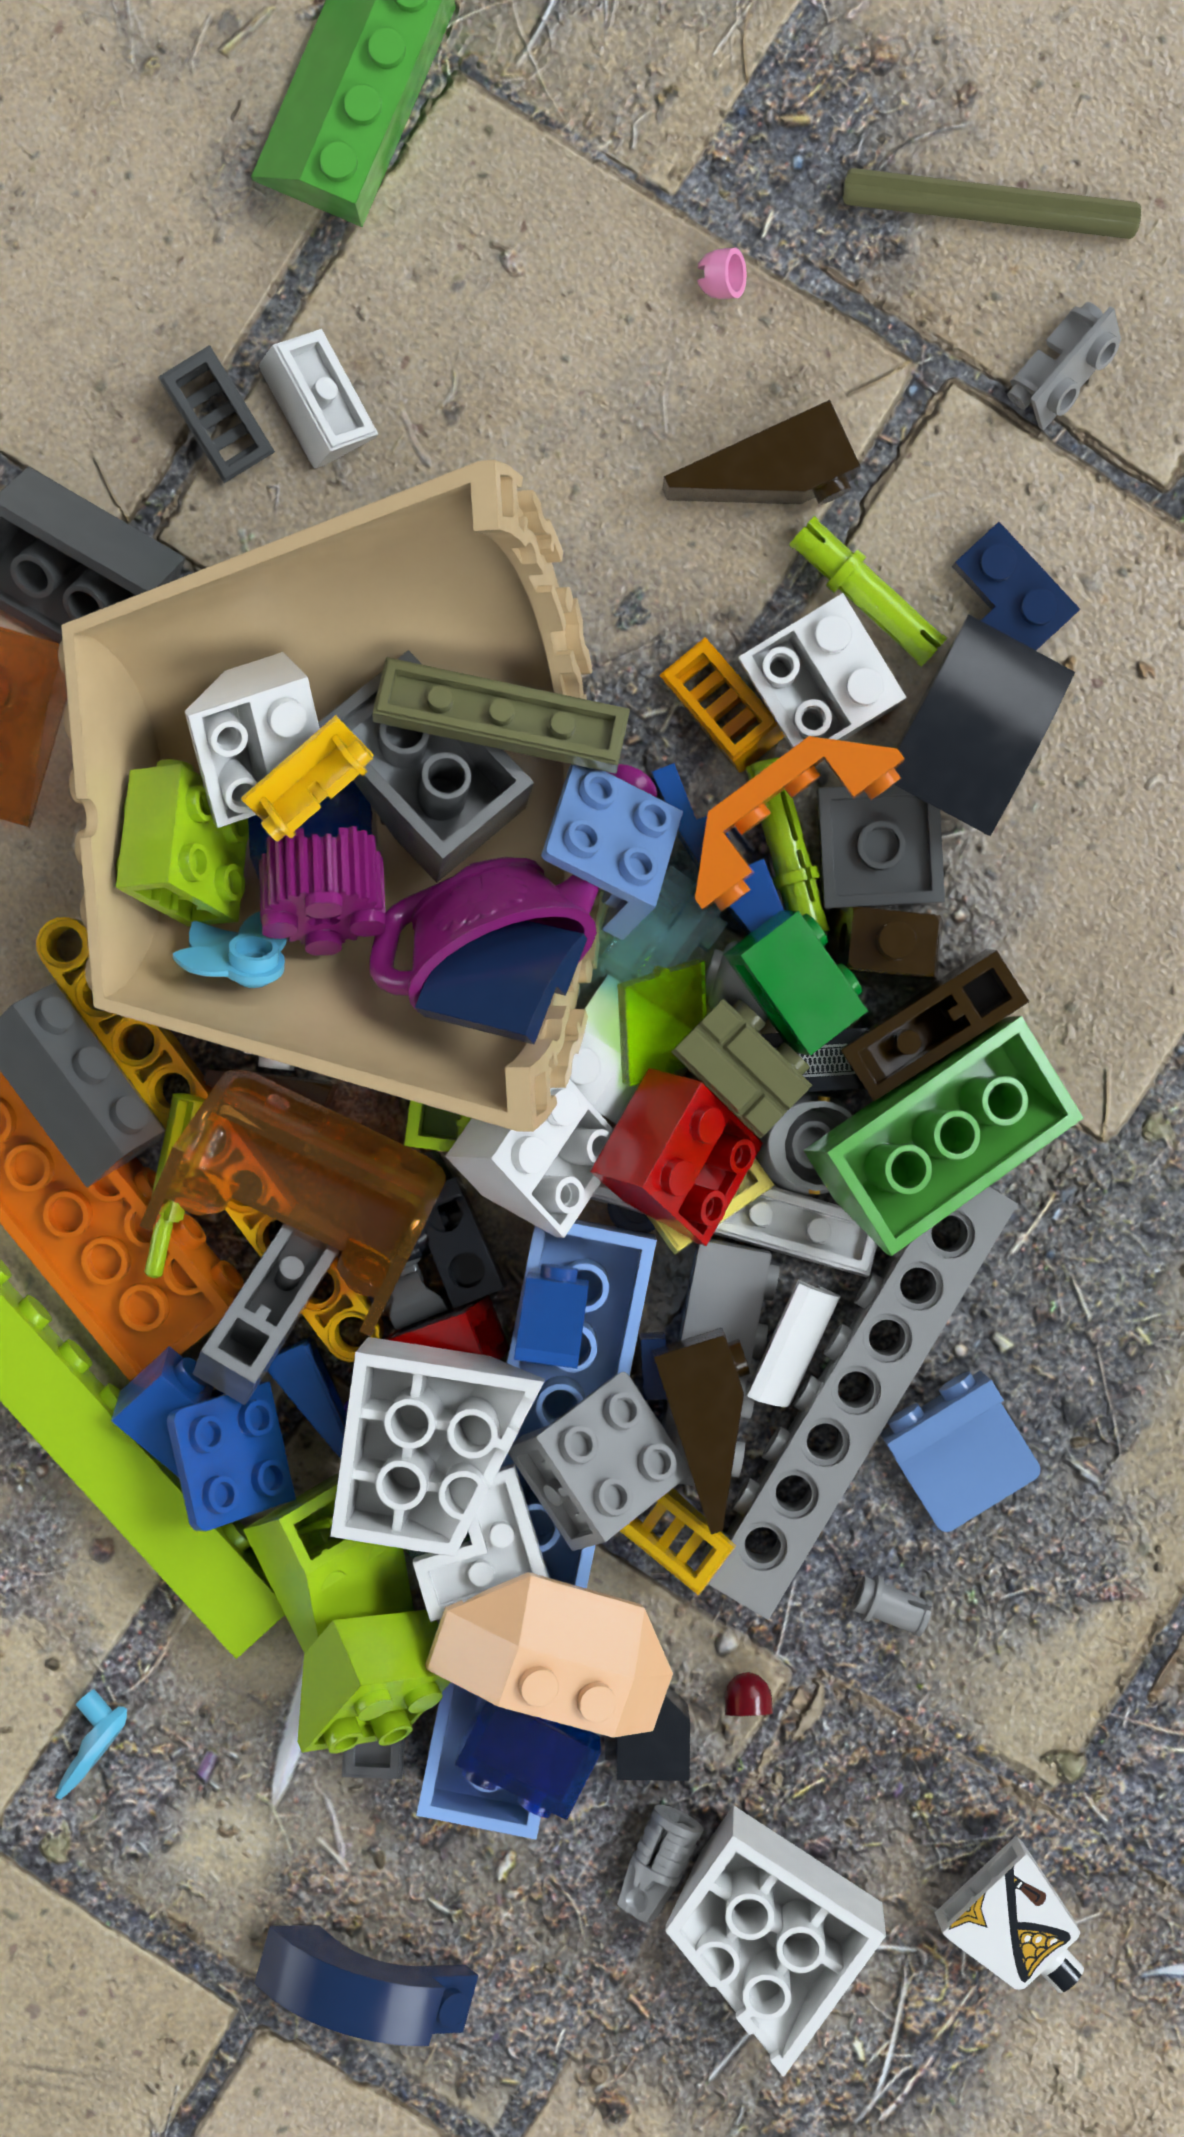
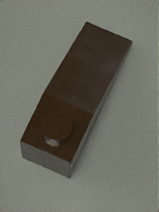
(779, 465)
(934, 1023)
(706, 1406)

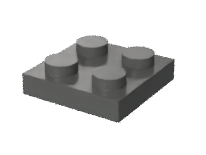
(879, 849)

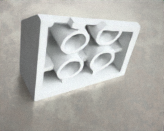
(424, 1442)
(773, 1932)

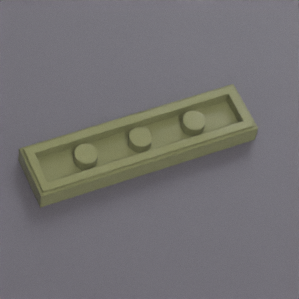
(500, 715)

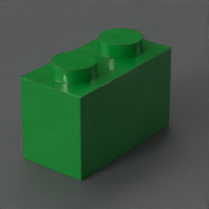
(797, 981)

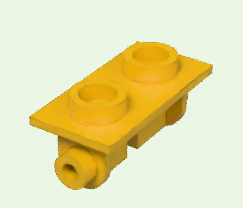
(307, 777)

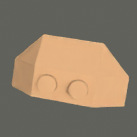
(556, 1655)

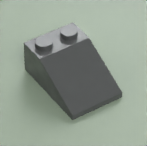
(430, 789)

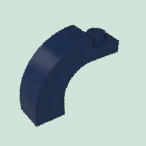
(360, 1995)

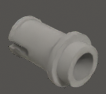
(891, 1605)

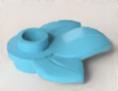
(241, 955)

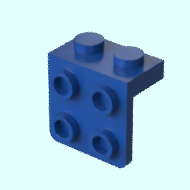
(230, 1458)

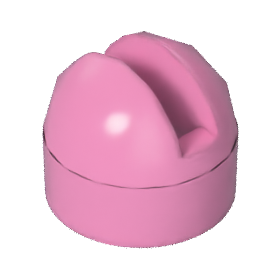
(723, 273)

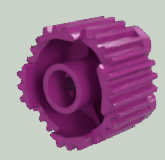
(322, 889)

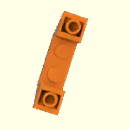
(856, 766)

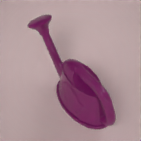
(480, 901)

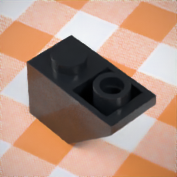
(657, 1753)

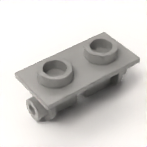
(1085, 343)

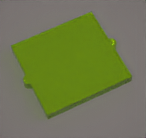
(657, 1015)

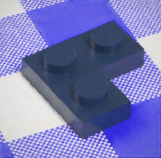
(1016, 588)

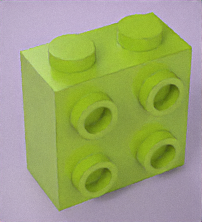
(174, 850)

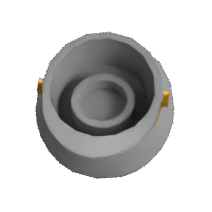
(800, 1127)

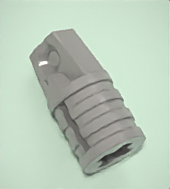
(658, 1862)

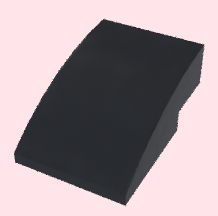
(980, 724)

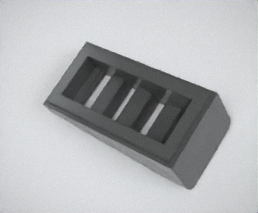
(188, 371)

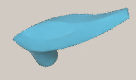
(106, 1728)

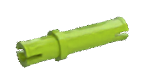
(867, 590)
(790, 859)

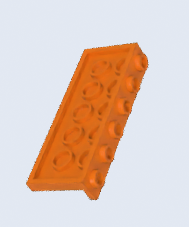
(97, 1251)

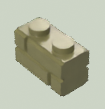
(743, 1066)

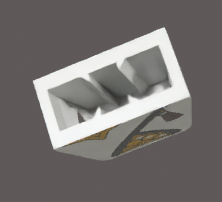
(1014, 1922)

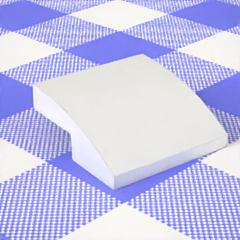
(792, 1345)

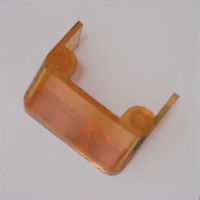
(305, 1171)

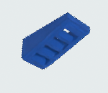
(309, 1385)

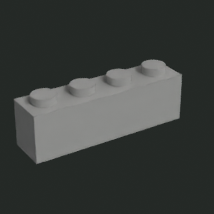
(727, 1293)

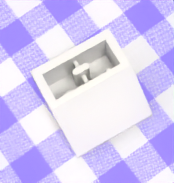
(823, 675)
(247, 728)
(539, 1172)

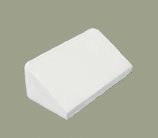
(316, 397)

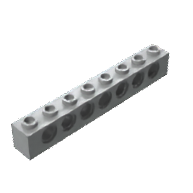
(763, 1578)

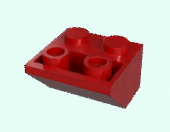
(677, 1155)

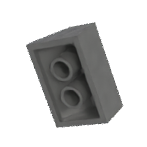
(70, 555)
(74, 1085)

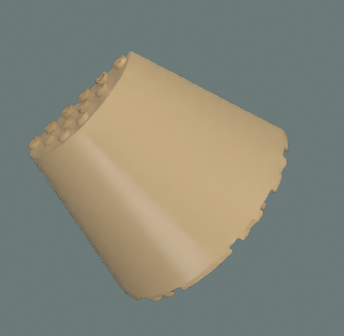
(434, 570)

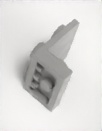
(600, 1463)

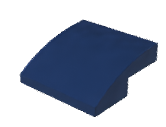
(503, 980)

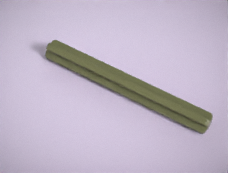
(991, 203)

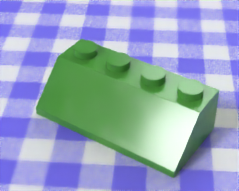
(351, 102)
(944, 1134)

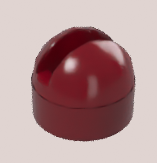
(748, 1696)

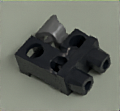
(458, 1251)

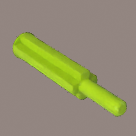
(181, 1113)

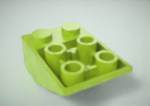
(324, 1575)

